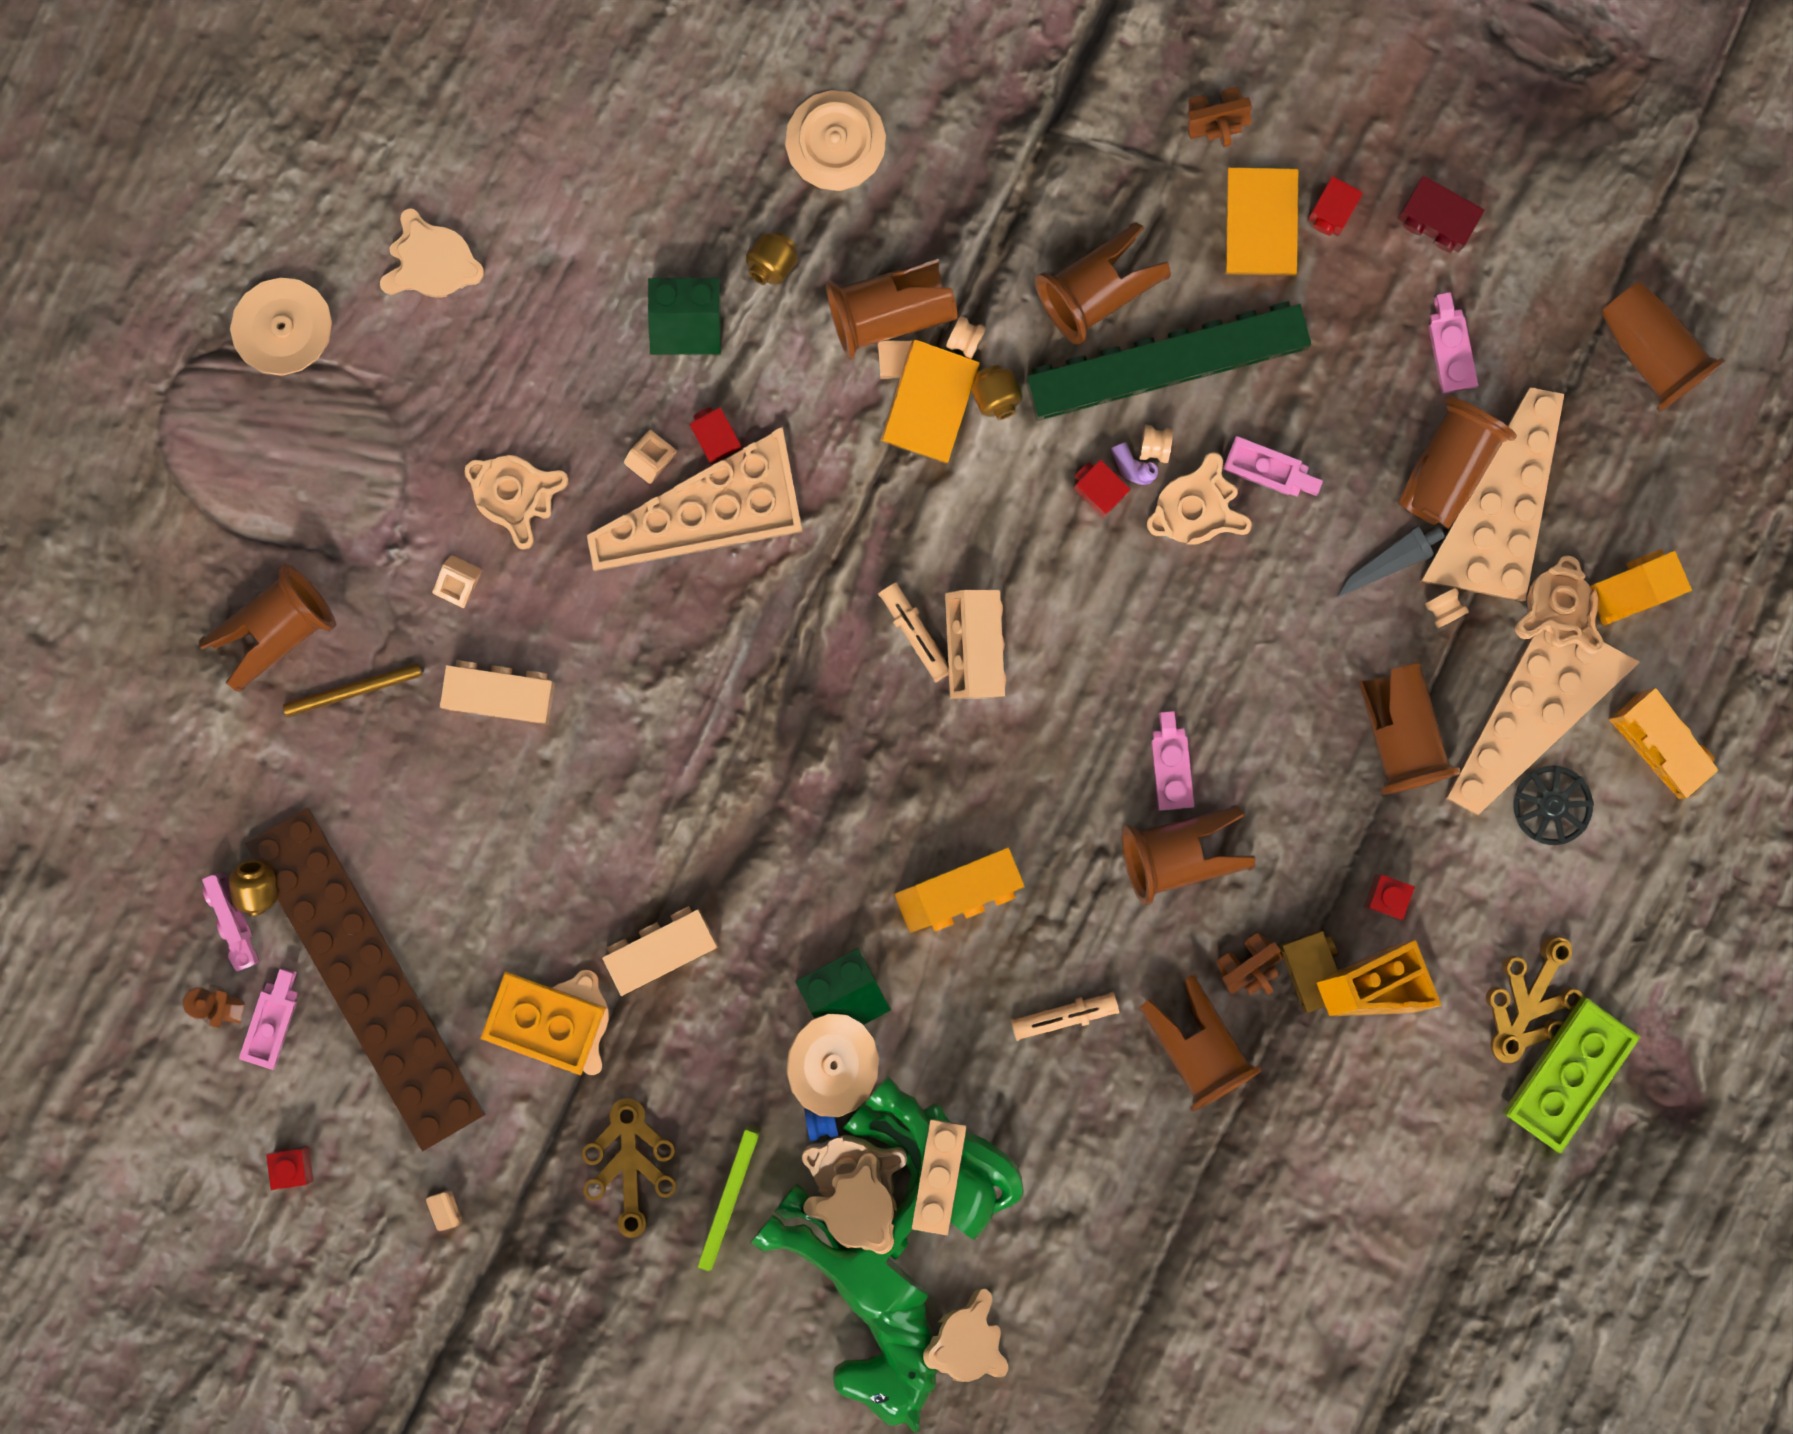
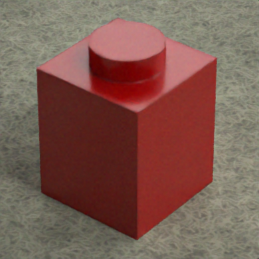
(1334, 207)
(714, 434)
(1100, 487)
(1389, 896)
(289, 1168)

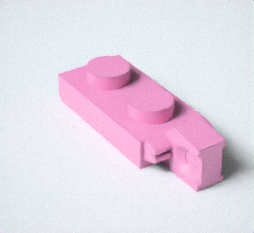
(1451, 346)
(1270, 468)
(1171, 765)
(230, 922)
(270, 1021)

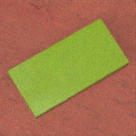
(1571, 1074)
(729, 1198)

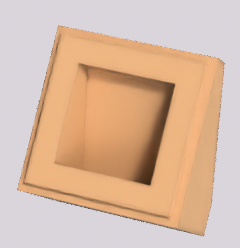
(892, 358)
(649, 456)
(457, 581)
(444, 1210)

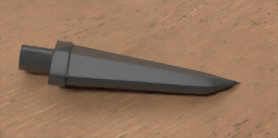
(1401, 554)

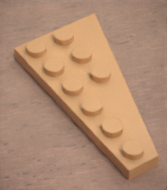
(722, 506)
(1498, 528)
(1536, 707)

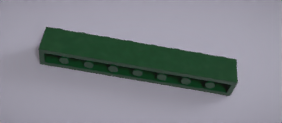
(1168, 361)

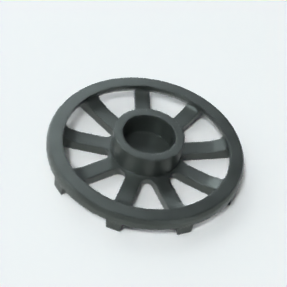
(1553, 805)

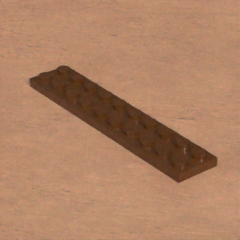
(366, 980)

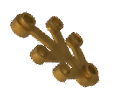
(1529, 1003)
(629, 1161)

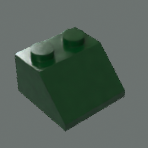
(684, 316)
(844, 989)

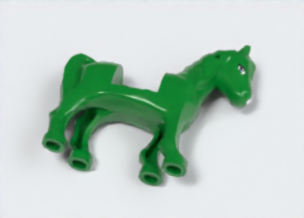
(873, 1286)

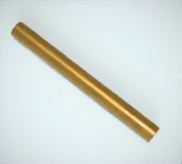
(352, 690)

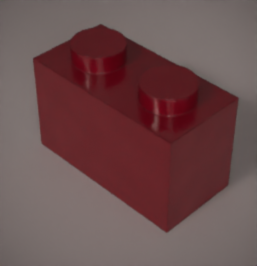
(1440, 215)

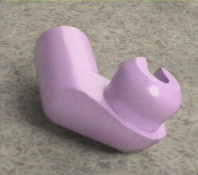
(1132, 469)

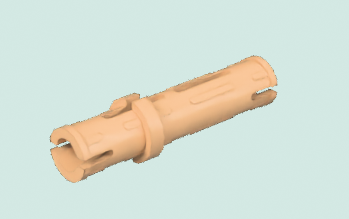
(892, 596)
(1024, 1027)

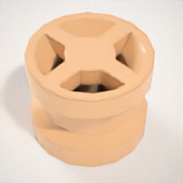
(966, 337)
(1156, 443)
(1446, 608)

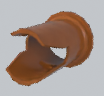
(1091, 287)
(889, 306)
(1658, 344)
(1453, 462)
(278, 621)
(1406, 730)
(1173, 856)
(1208, 1060)

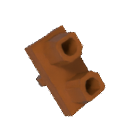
(1221, 119)
(1263, 958)
(213, 1005)

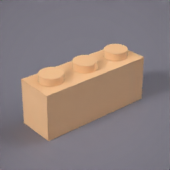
(975, 644)
(497, 692)
(659, 950)
(939, 1177)

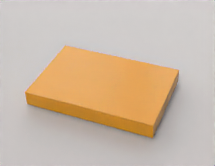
(1261, 221)
(929, 401)
(543, 1023)

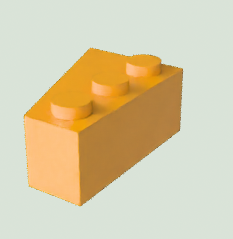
(1644, 585)
(1664, 742)
(960, 892)
(1382, 983)

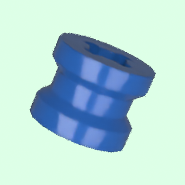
(820, 1125)

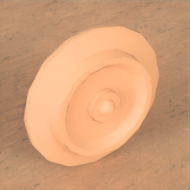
(835, 140)
(281, 326)
(832, 1065)

